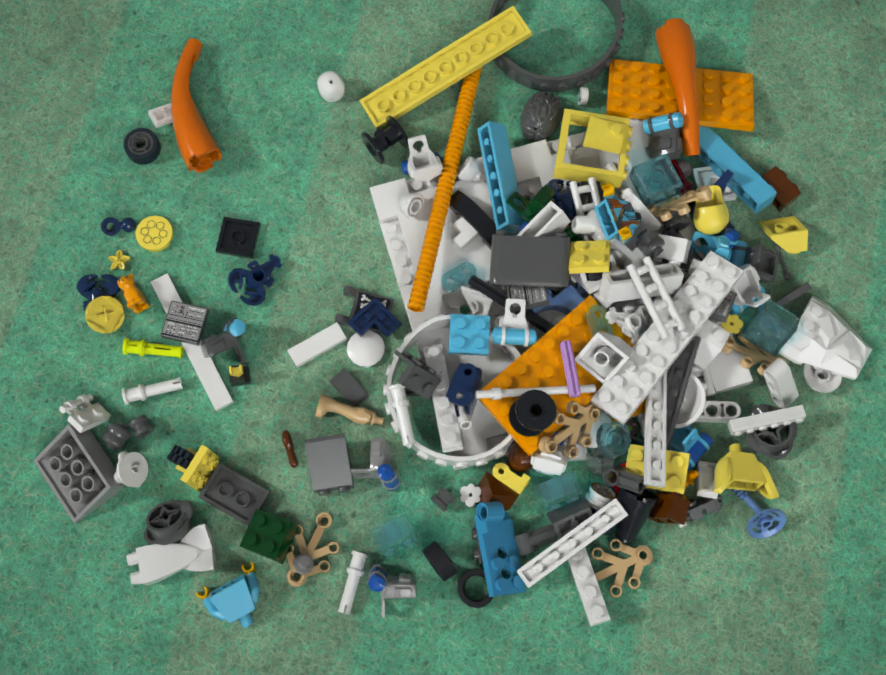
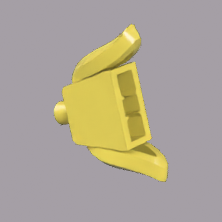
(743, 472)

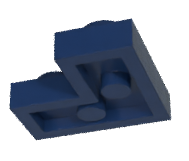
(374, 314)

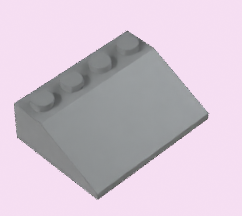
(78, 472)

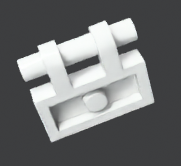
(86, 418)

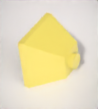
(605, 134)
(787, 233)

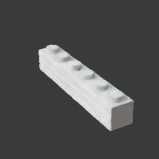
(765, 420)

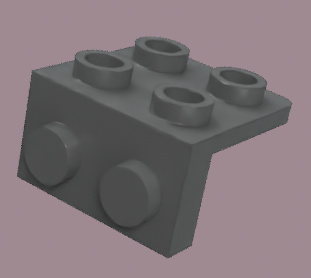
(417, 377)

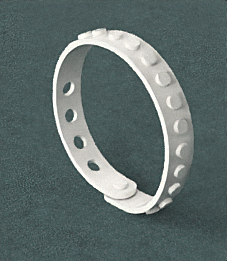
(410, 340)

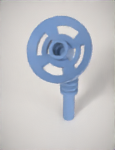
(762, 517)

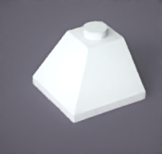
(604, 355)

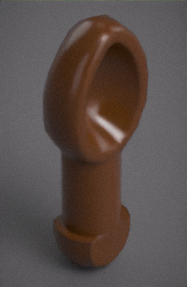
(288, 444)

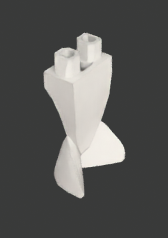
(161, 561)

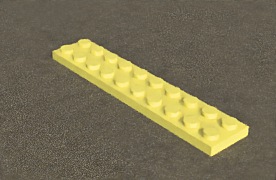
(446, 67)

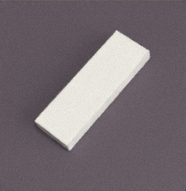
(317, 344)

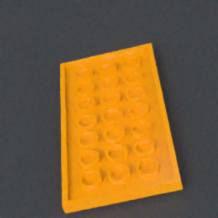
(646, 91)
(544, 367)

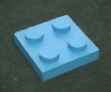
(469, 334)

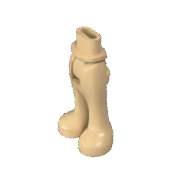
(356, 414)

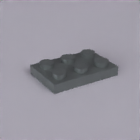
(234, 494)

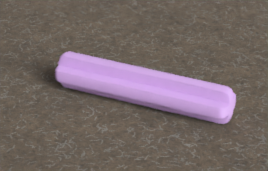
(570, 369)

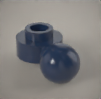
(127, 224)

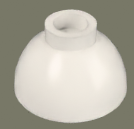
(469, 170)
(411, 204)

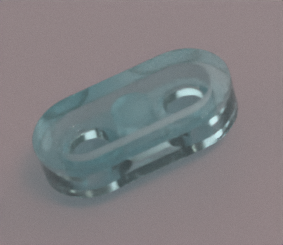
(459, 277)
(598, 323)

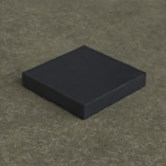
(238, 237)

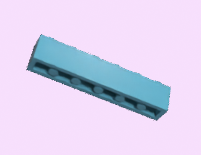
(500, 175)
(745, 182)

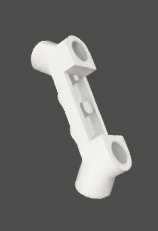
(590, 225)

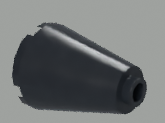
(638, 510)

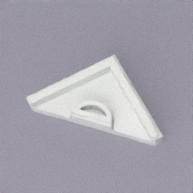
(477, 302)

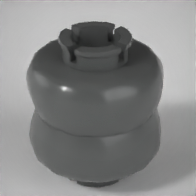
(650, 243)
(116, 436)

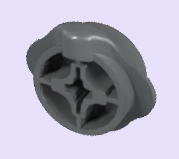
(778, 449)
(168, 522)

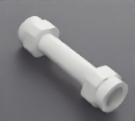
(464, 419)

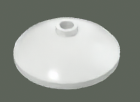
(693, 402)

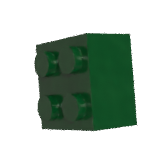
(269, 536)

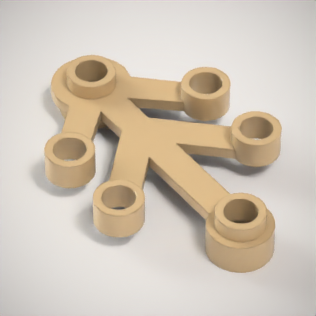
(680, 204)
(752, 351)
(590, 414)
(310, 550)
(620, 565)

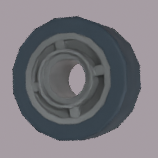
(145, 154)

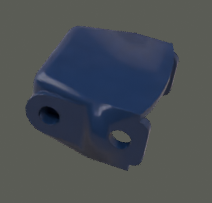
(467, 381)

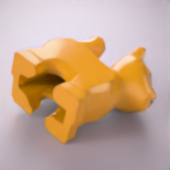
(133, 295)

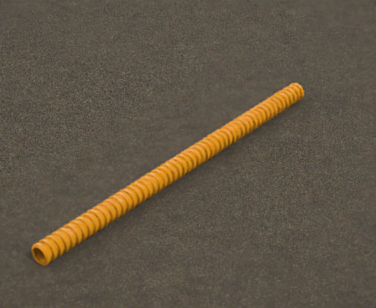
(443, 192)

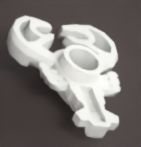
(630, 321)

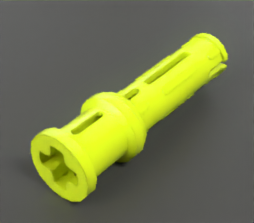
(143, 347)

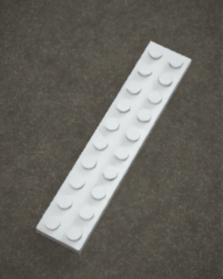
(655, 355)

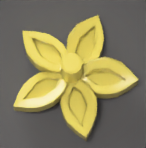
(119, 260)

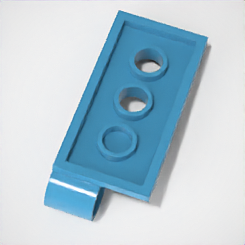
(497, 532)

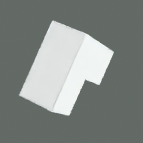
(465, 235)

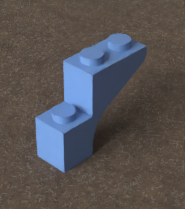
(563, 302)

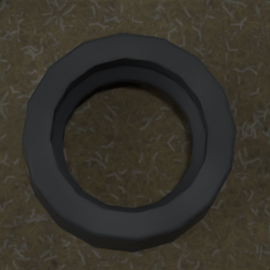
(439, 561)
(461, 591)

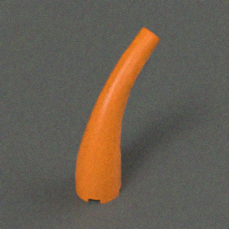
(679, 58)
(191, 132)

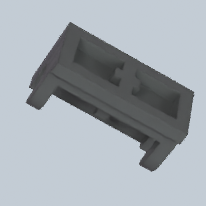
(569, 516)

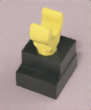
(239, 375)

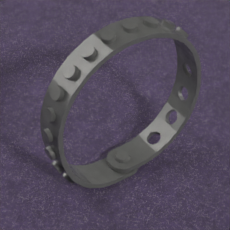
(565, 82)

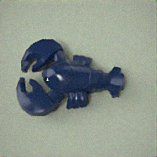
(564, 199)
(255, 279)
(84, 287)

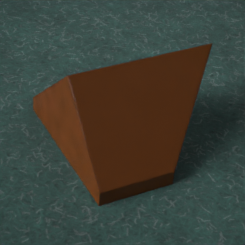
(495, 490)

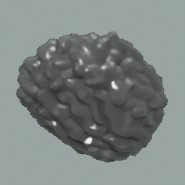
(544, 113)

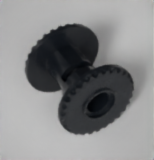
(384, 139)
(540, 405)

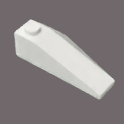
(712, 341)

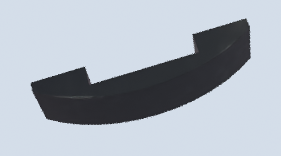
(474, 215)

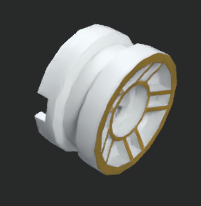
(599, 495)

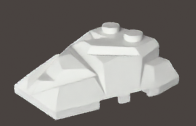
(826, 342)

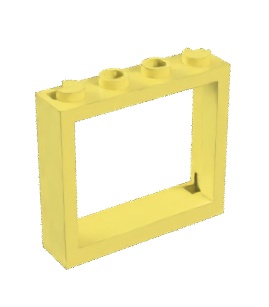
(582, 173)

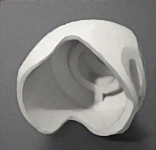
(331, 92)

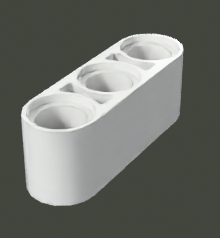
(781, 383)
(720, 414)

